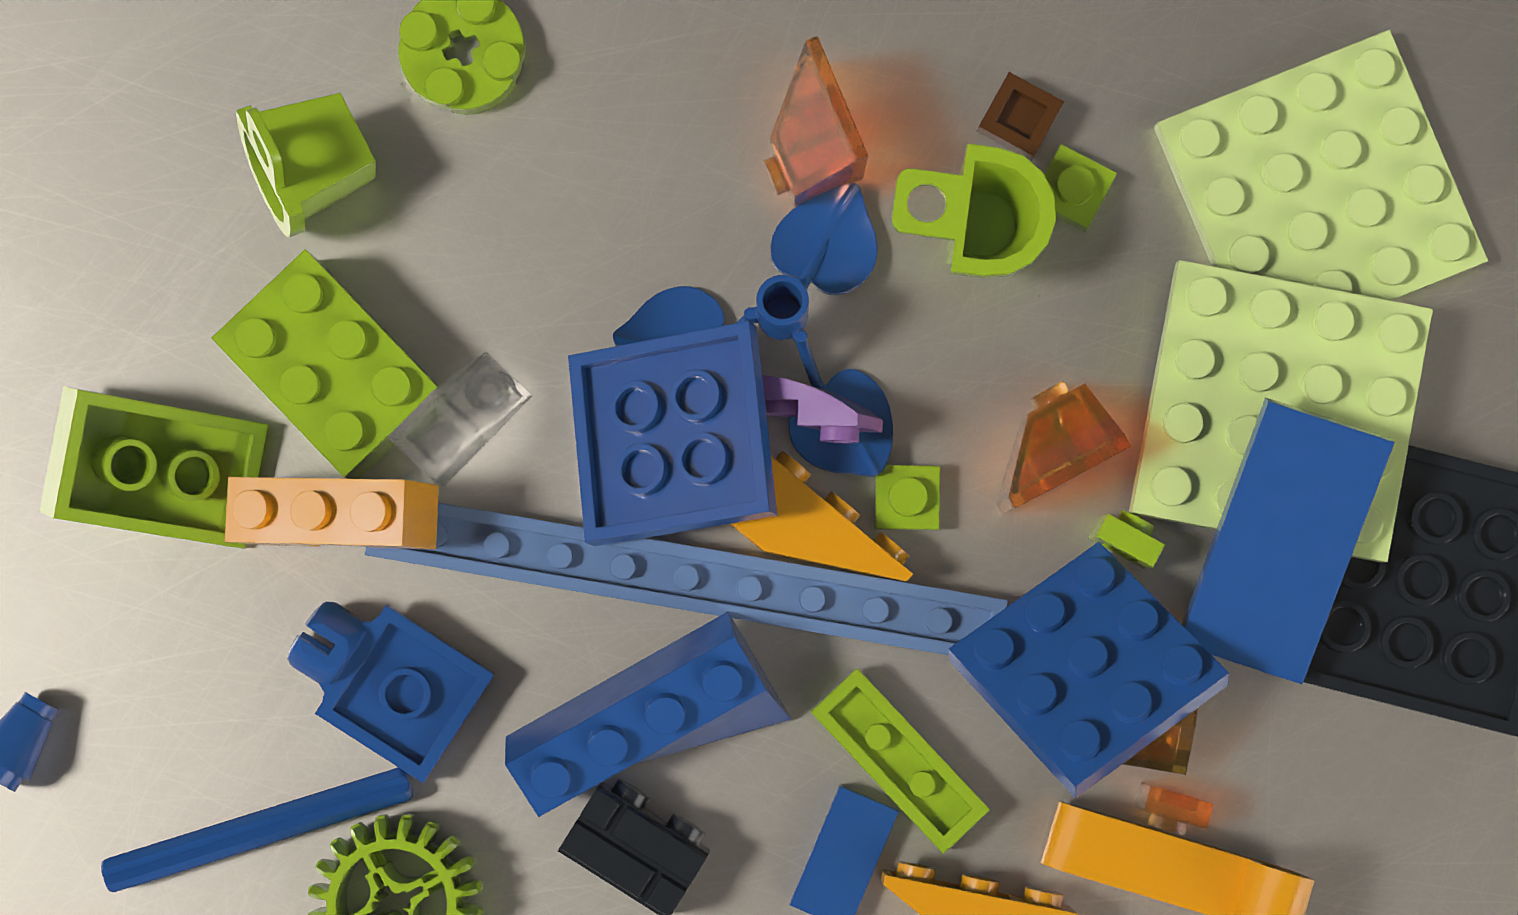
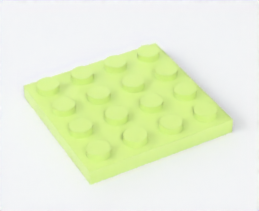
(1324, 178)
(1257, 337)

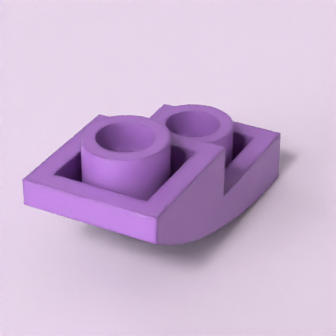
(819, 409)

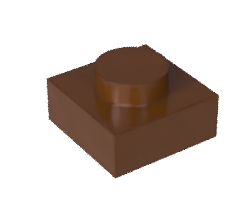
(1020, 116)

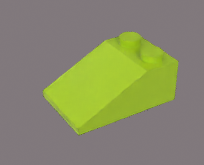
(147, 466)

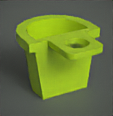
(305, 157)
(993, 215)

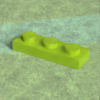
(900, 760)

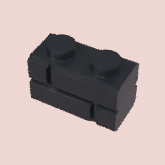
(635, 847)

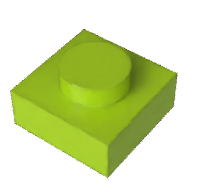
(1077, 186)
(907, 498)
(1128, 538)

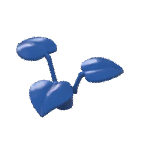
(816, 243)

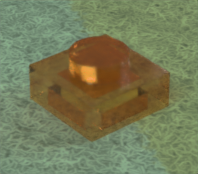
(1172, 809)

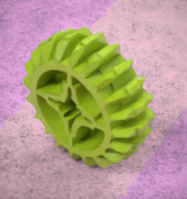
(384, 873)

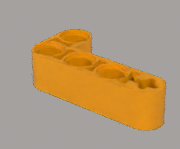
(1170, 866)

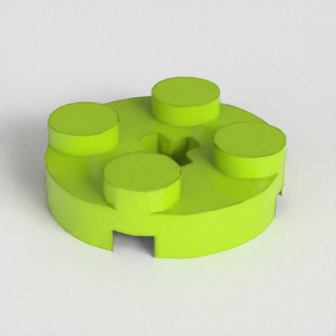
(448, 84)

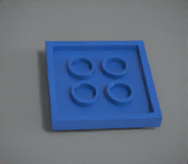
(672, 434)
(1088, 668)

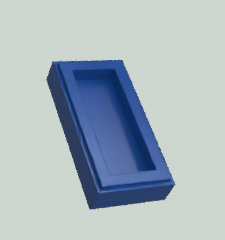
(844, 855)

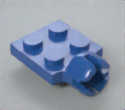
(389, 683)

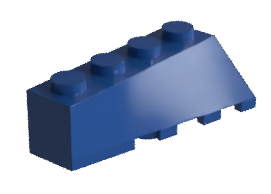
(662, 705)

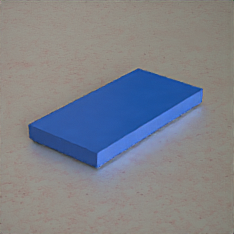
(1285, 539)

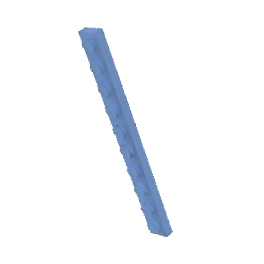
(701, 580)

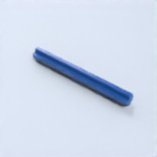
(256, 829)

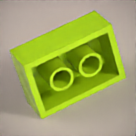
(326, 364)

